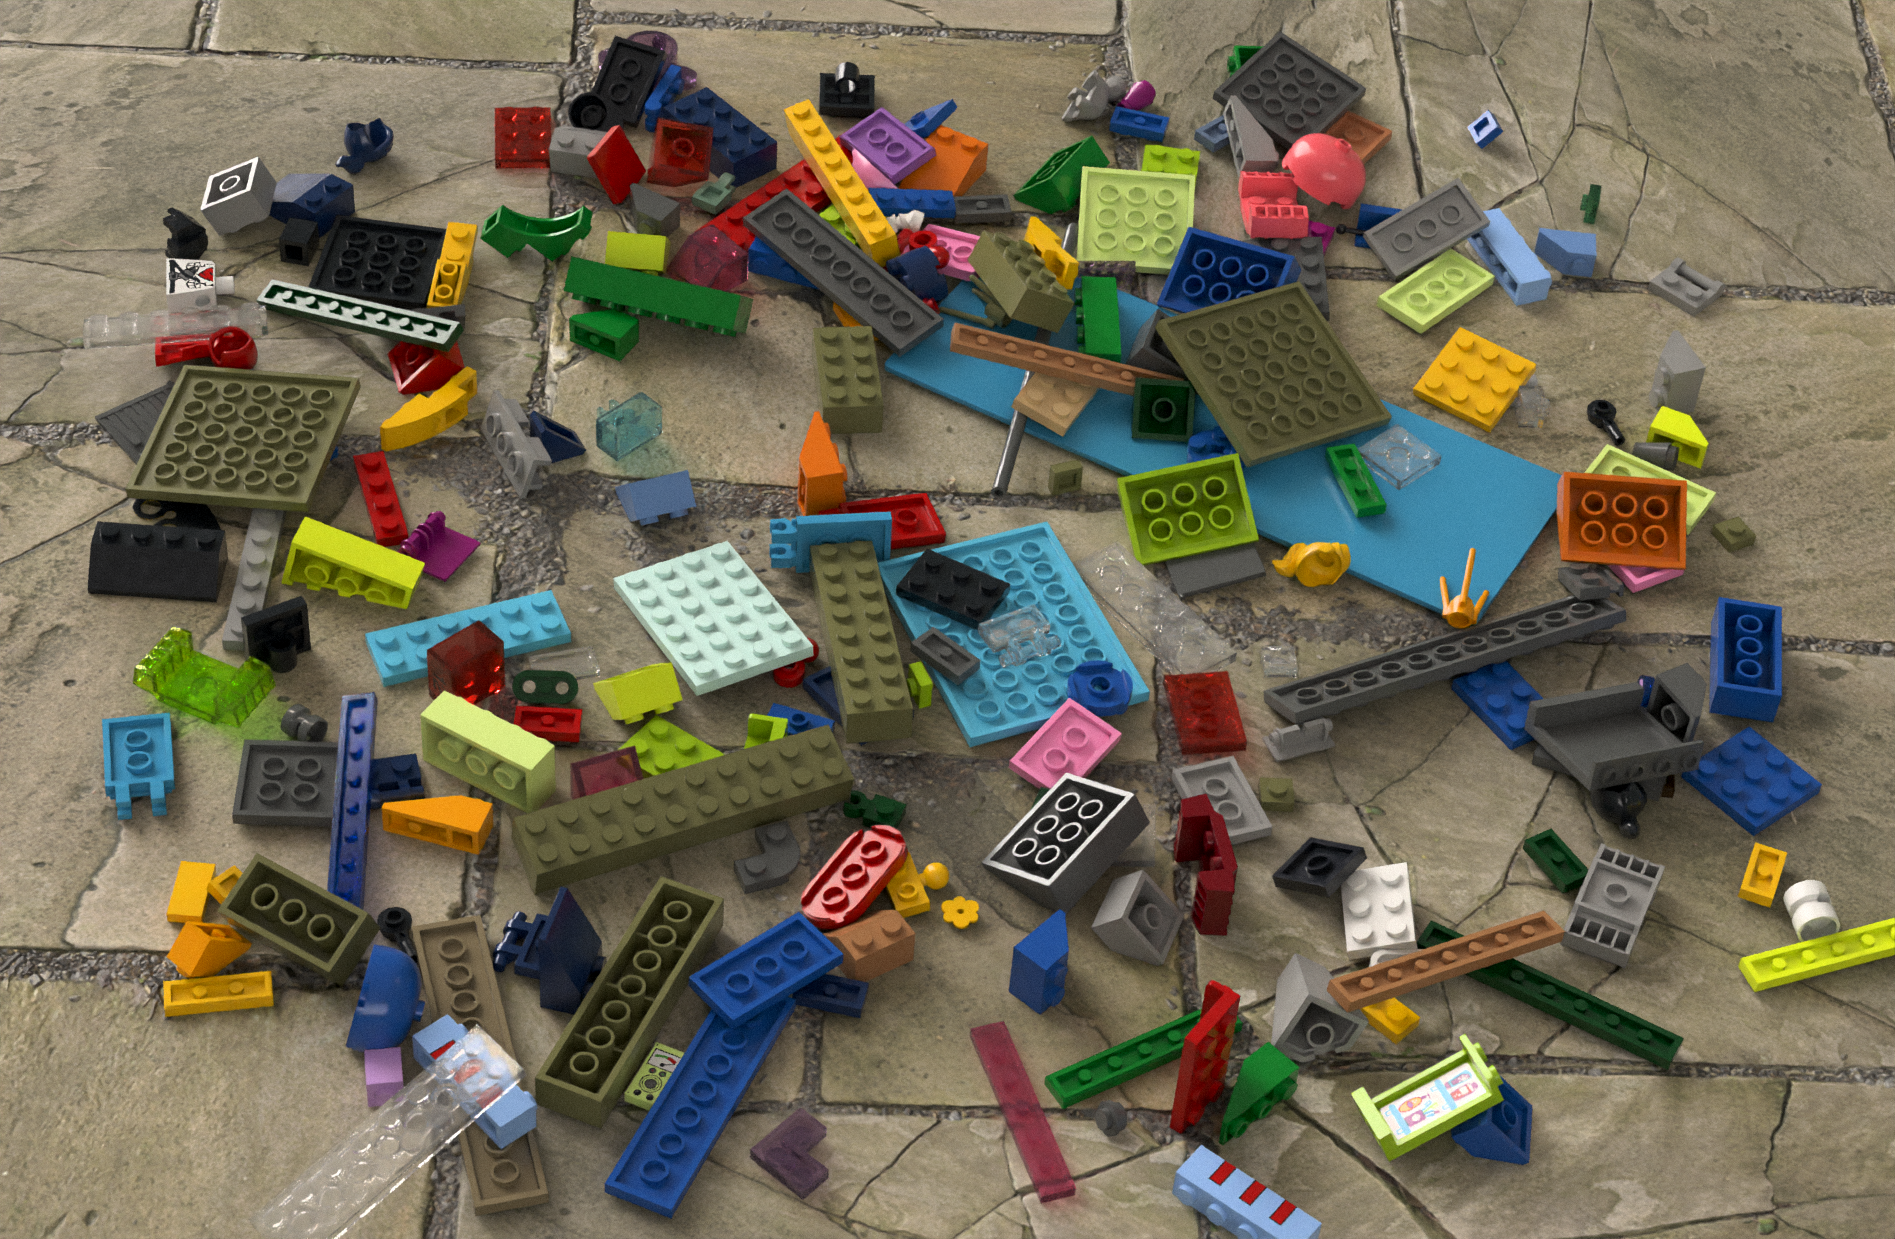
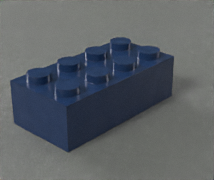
(736, 143)

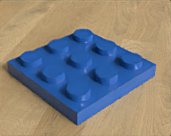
(1752, 781)

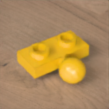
(907, 887)

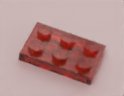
(522, 137)
(1204, 713)

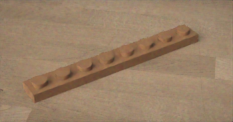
(1048, 359)
(1444, 961)

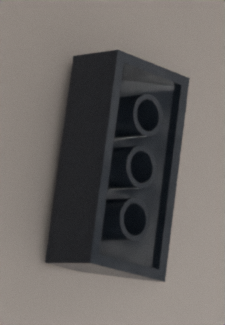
(157, 561)

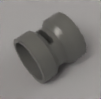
(301, 724)

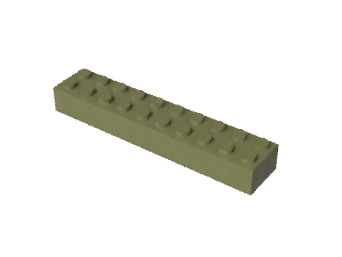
(681, 808)

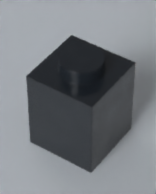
(299, 241)

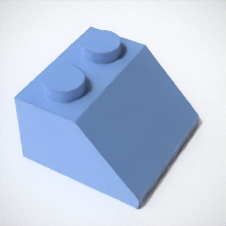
(657, 496)

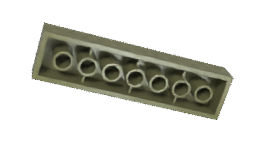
(860, 642)
(629, 1002)

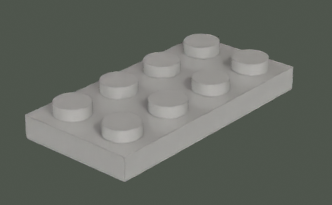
(1426, 229)

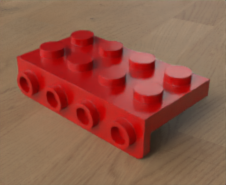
(1205, 1056)

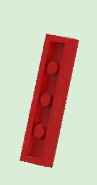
(380, 499)

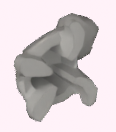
(1093, 102)

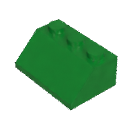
(1059, 179)

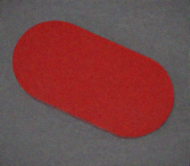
(854, 877)

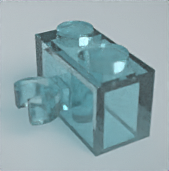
(628, 425)

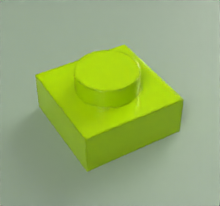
(919, 684)

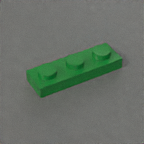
(1355, 480)

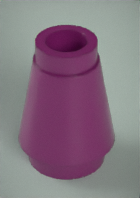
(1138, 96)

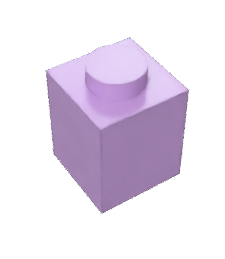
(383, 1074)

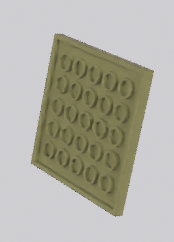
(1273, 373)
(244, 438)

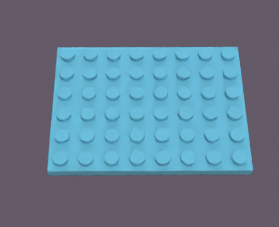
(1020, 698)

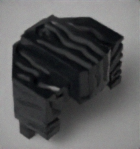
(187, 238)

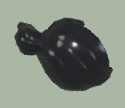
(1621, 806)

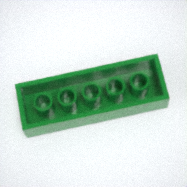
(651, 293)

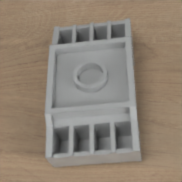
(1612, 905)

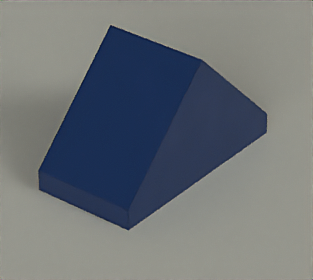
(557, 439)

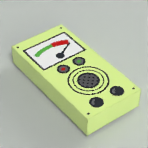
(652, 1076)

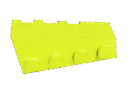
(351, 565)

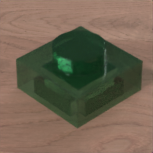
(1590, 203)

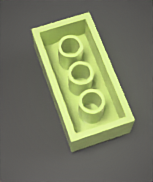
(488, 752)

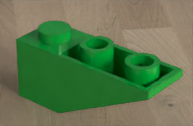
(1262, 1083)

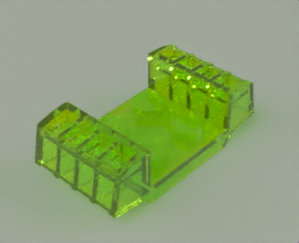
(201, 683)

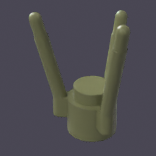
(994, 311)

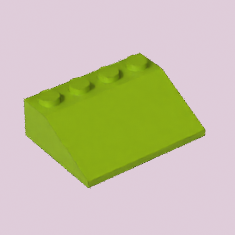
(1187, 509)

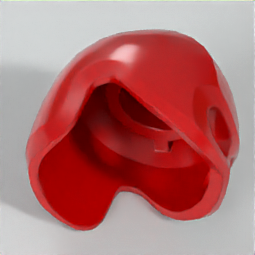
(232, 350)

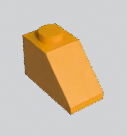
(206, 949)

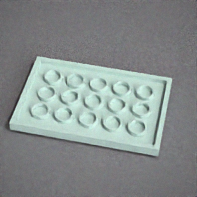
(712, 618)

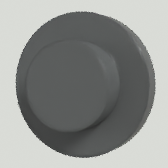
(1111, 1117)

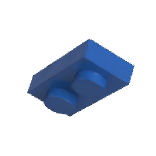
(1139, 124)

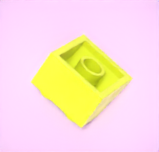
(638, 252)
(639, 691)

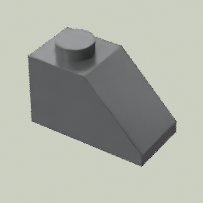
(653, 212)

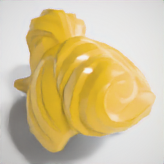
(1315, 563)

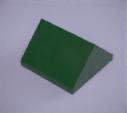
(1162, 409)

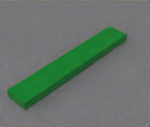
(1123, 1061)

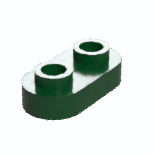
(545, 687)

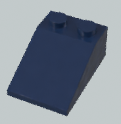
(313, 199)
(567, 955)

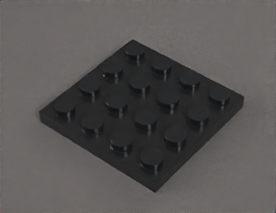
(379, 261)

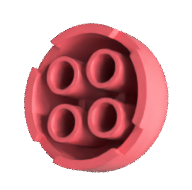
(1326, 169)

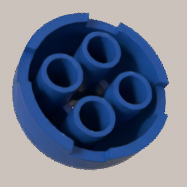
(386, 1001)

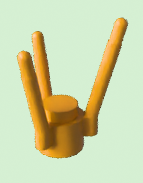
(1461, 610)

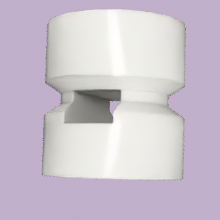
(1811, 910)

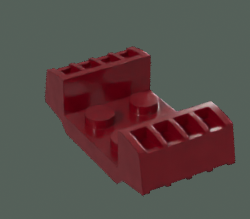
(1205, 838)

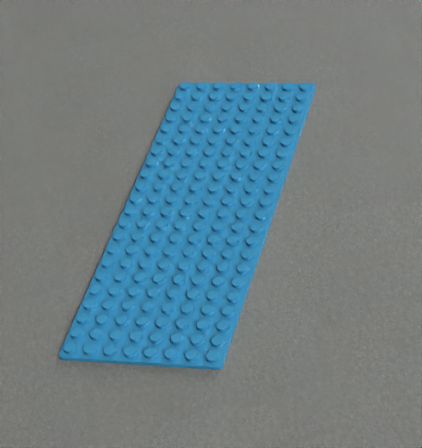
(1466, 502)

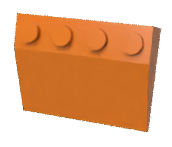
(1622, 520)

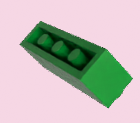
(1098, 318)

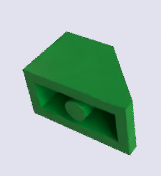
(605, 332)

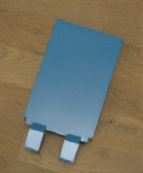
(824, 529)
(138, 761)

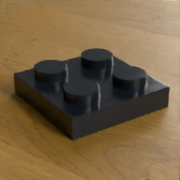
(1319, 867)

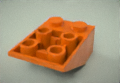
(820, 471)

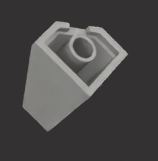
(1308, 1017)

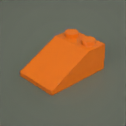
(954, 168)

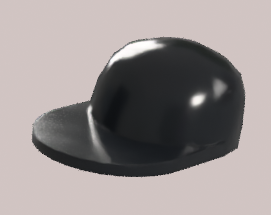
(593, 113)

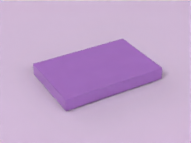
(888, 145)

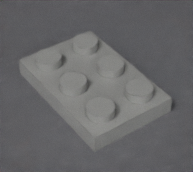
(1228, 794)

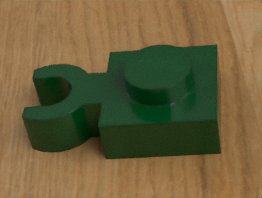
(876, 811)

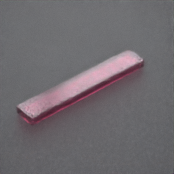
(1022, 1112)

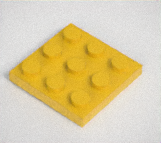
(1474, 379)

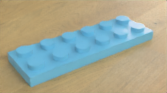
(521, 622)

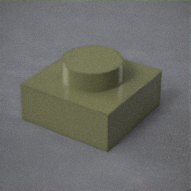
(1065, 477)
(1733, 534)
(1276, 794)

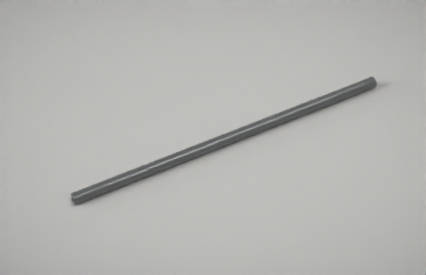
(1019, 420)

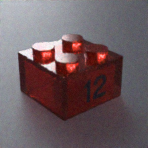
(467, 664)

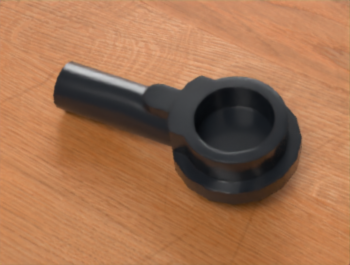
(1602, 415)
(395, 926)

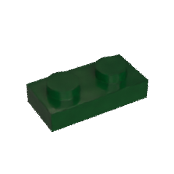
(1556, 860)

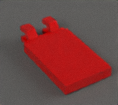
(912, 518)

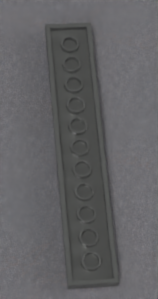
(1441, 657)

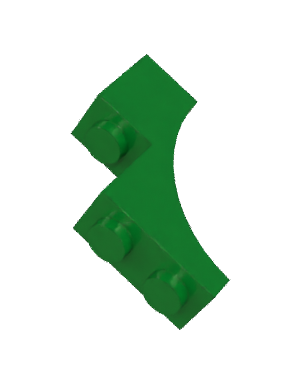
(551, 237)

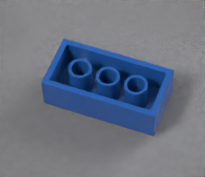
(1746, 659)

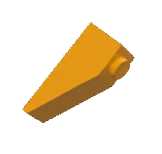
(445, 821)

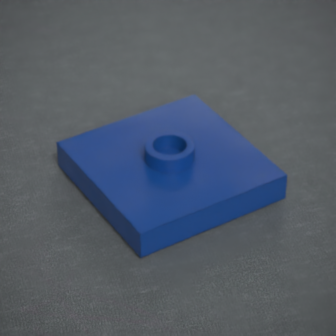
(928, 120)

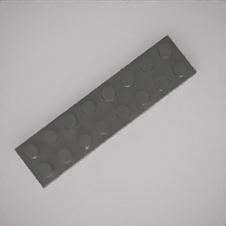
(843, 272)

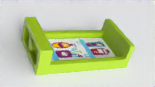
(1431, 1101)

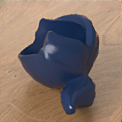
(365, 144)

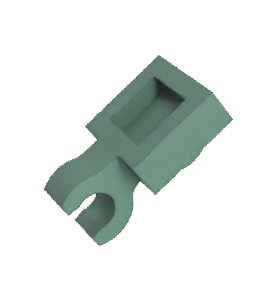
(714, 196)

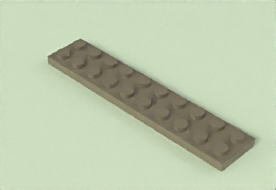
(463, 984)

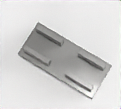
(514, 450)

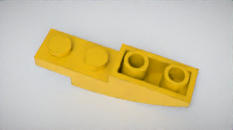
(1048, 247)
(454, 266)
(430, 416)

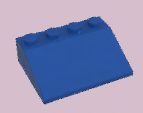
(1222, 269)

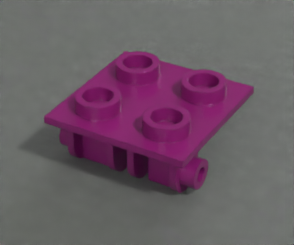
(438, 547)

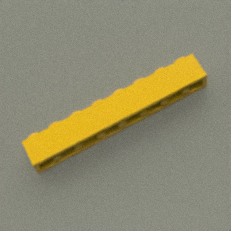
(841, 183)

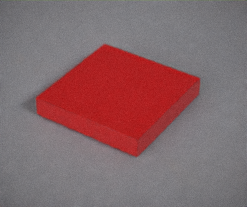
(616, 164)

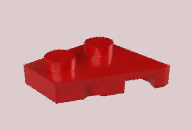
(180, 351)

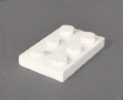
(1378, 910)

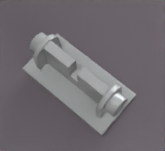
(1297, 741)

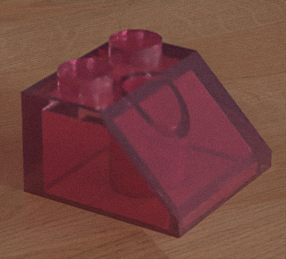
(710, 261)

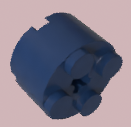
(918, 273)

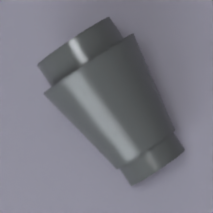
(1658, 454)

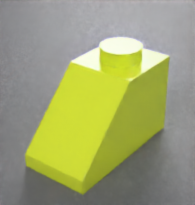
(1682, 432)

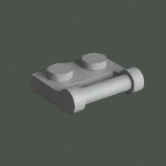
(1682, 292)

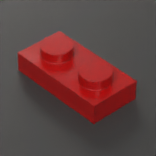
(550, 723)

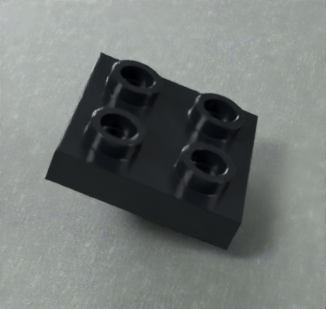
(846, 92)
(277, 634)

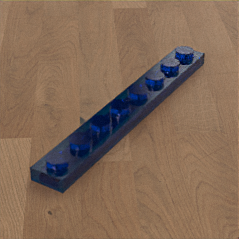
(352, 798)

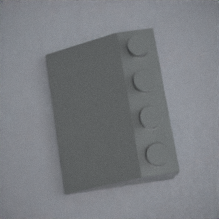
(1067, 841)

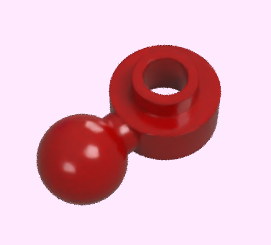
(929, 239)
(793, 677)

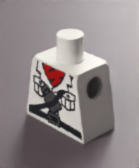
(194, 284)

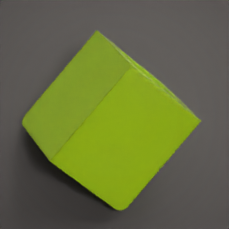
(765, 729)

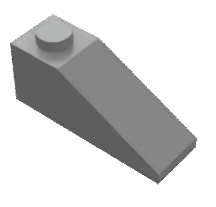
(1249, 142)

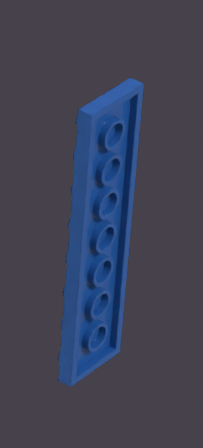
(694, 1109)

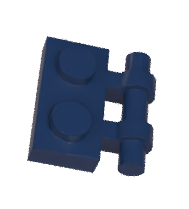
(396, 780)
(525, 956)

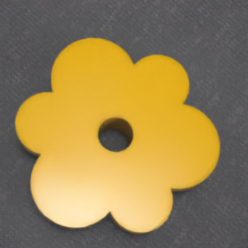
(960, 912)

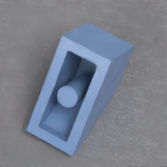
(1567, 251)

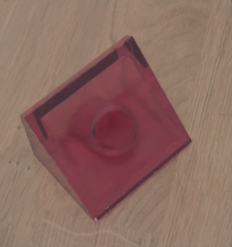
(604, 772)

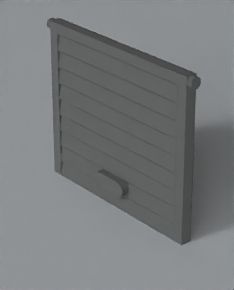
(135, 420)
(1214, 569)

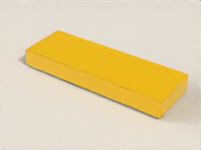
(218, 993)

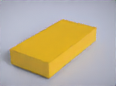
(189, 893)

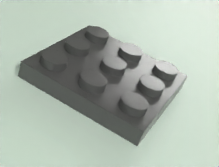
(286, 783)

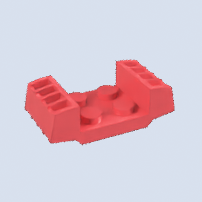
(1271, 206)

